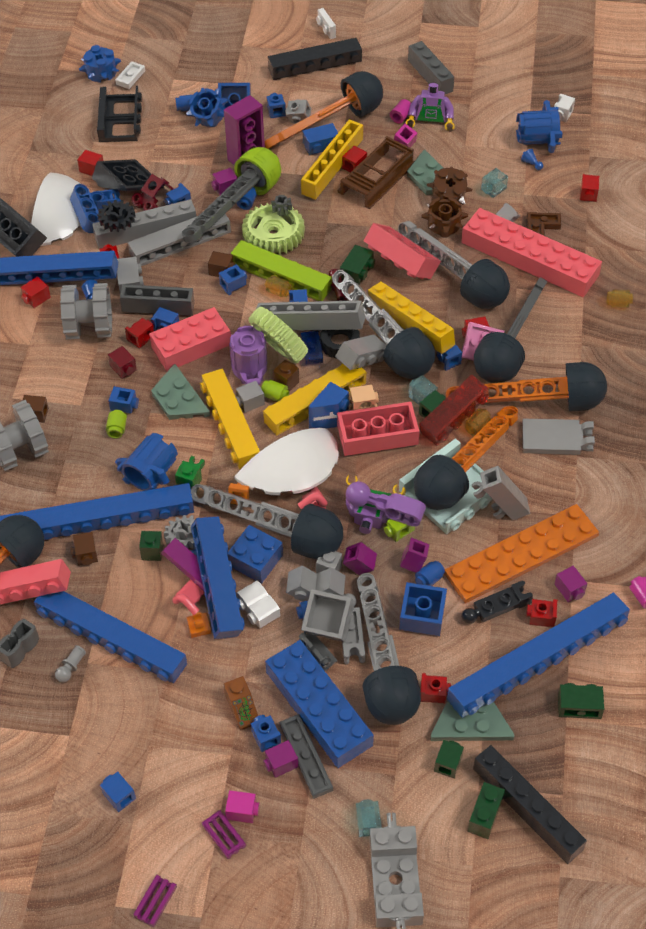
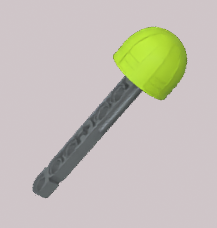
(255, 169)

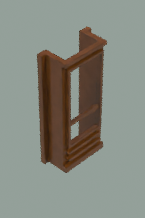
(377, 189)

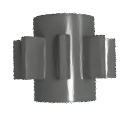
(281, 205)

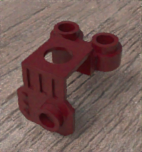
(147, 197)

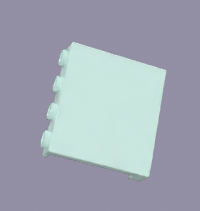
(452, 517)

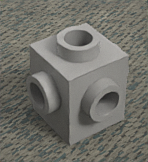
(298, 110)

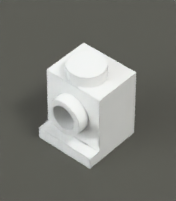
(566, 106)

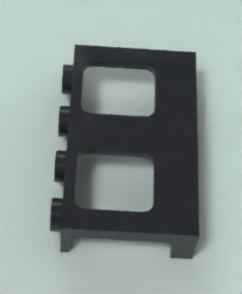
(108, 118)

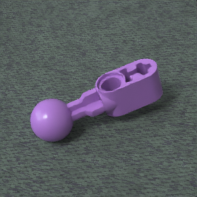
(395, 506)

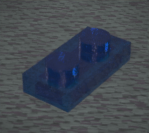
(313, 343)

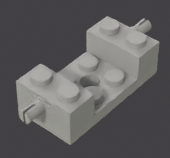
(395, 853)

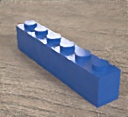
(217, 577)

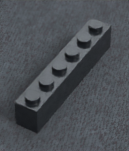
(314, 58)
(530, 804)

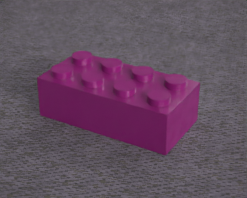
(243, 127)

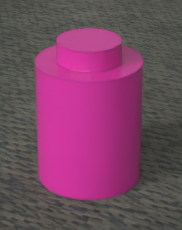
(400, 111)
(638, 588)

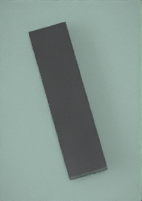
(308, 758)

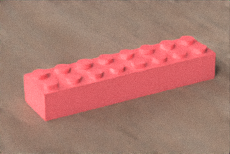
(531, 252)

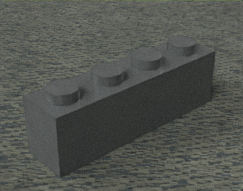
(430, 67)
(149, 298)

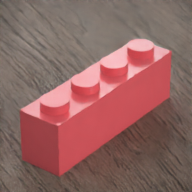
(33, 581)

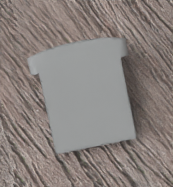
(508, 213)

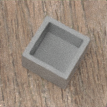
(328, 615)

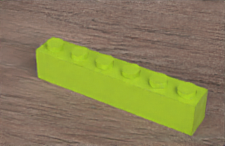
(265, 264)

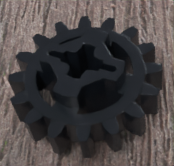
(116, 215)

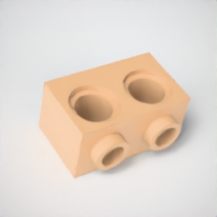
(363, 397)

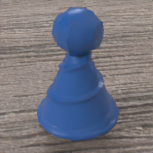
(529, 157)

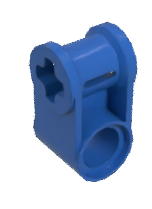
(102, 197)

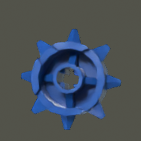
(99, 63)
(207, 107)

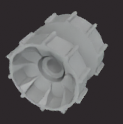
(86, 311)
(23, 431)

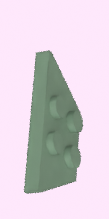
(423, 171)
(177, 396)
(483, 725)

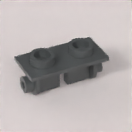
(318, 650)

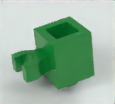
(189, 472)

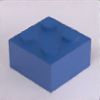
(255, 553)
(423, 609)

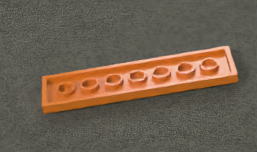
(520, 553)

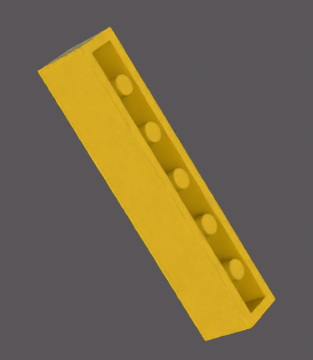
(331, 159)
(409, 315)
(295, 407)
(230, 417)

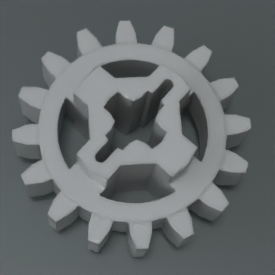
(180, 530)

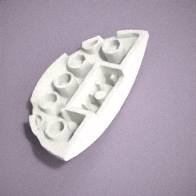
(53, 209)
(292, 463)

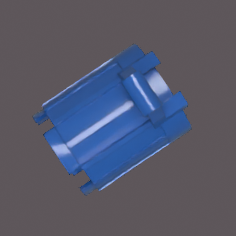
(540, 127)
(148, 463)

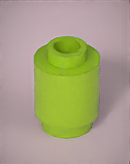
(274, 390)
(116, 424)

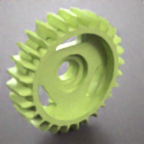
(287, 235)
(278, 335)

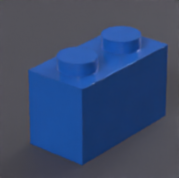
(318, 138)

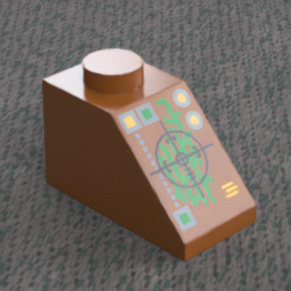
(240, 702)

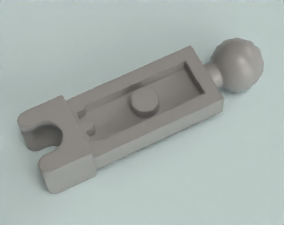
(354, 642)

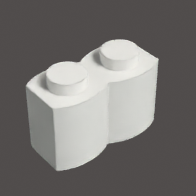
(258, 604)

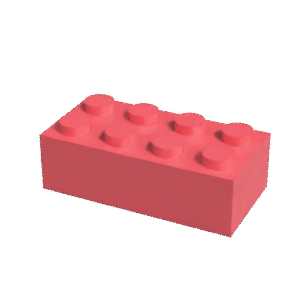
(401, 251)
(190, 338)
(377, 428)

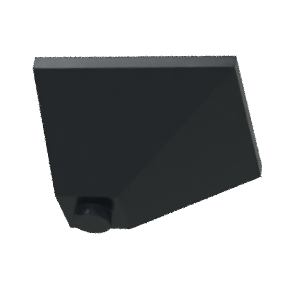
(122, 175)

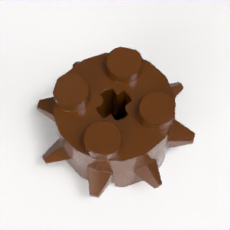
(449, 183)
(444, 216)

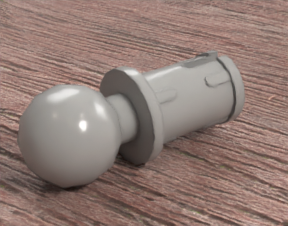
(64, 672)

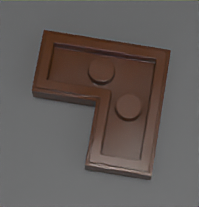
(540, 221)

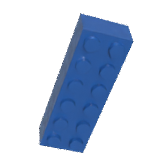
(319, 703)

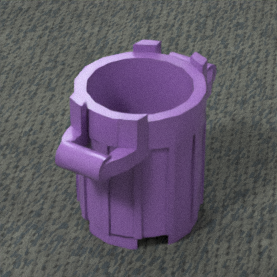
(248, 354)

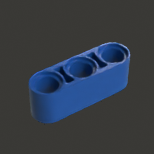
(84, 207)

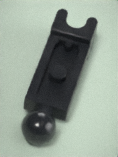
(498, 603)

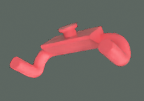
(313, 497)
(189, 595)

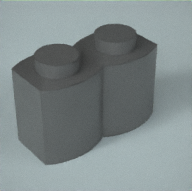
(18, 643)

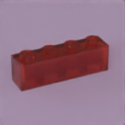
(454, 410)

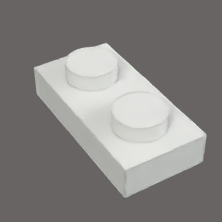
(326, 23)
(130, 75)

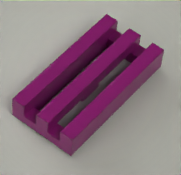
(234, 848)
(164, 883)

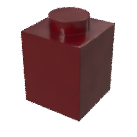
(122, 362)

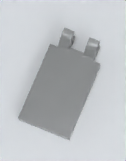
(556, 436)

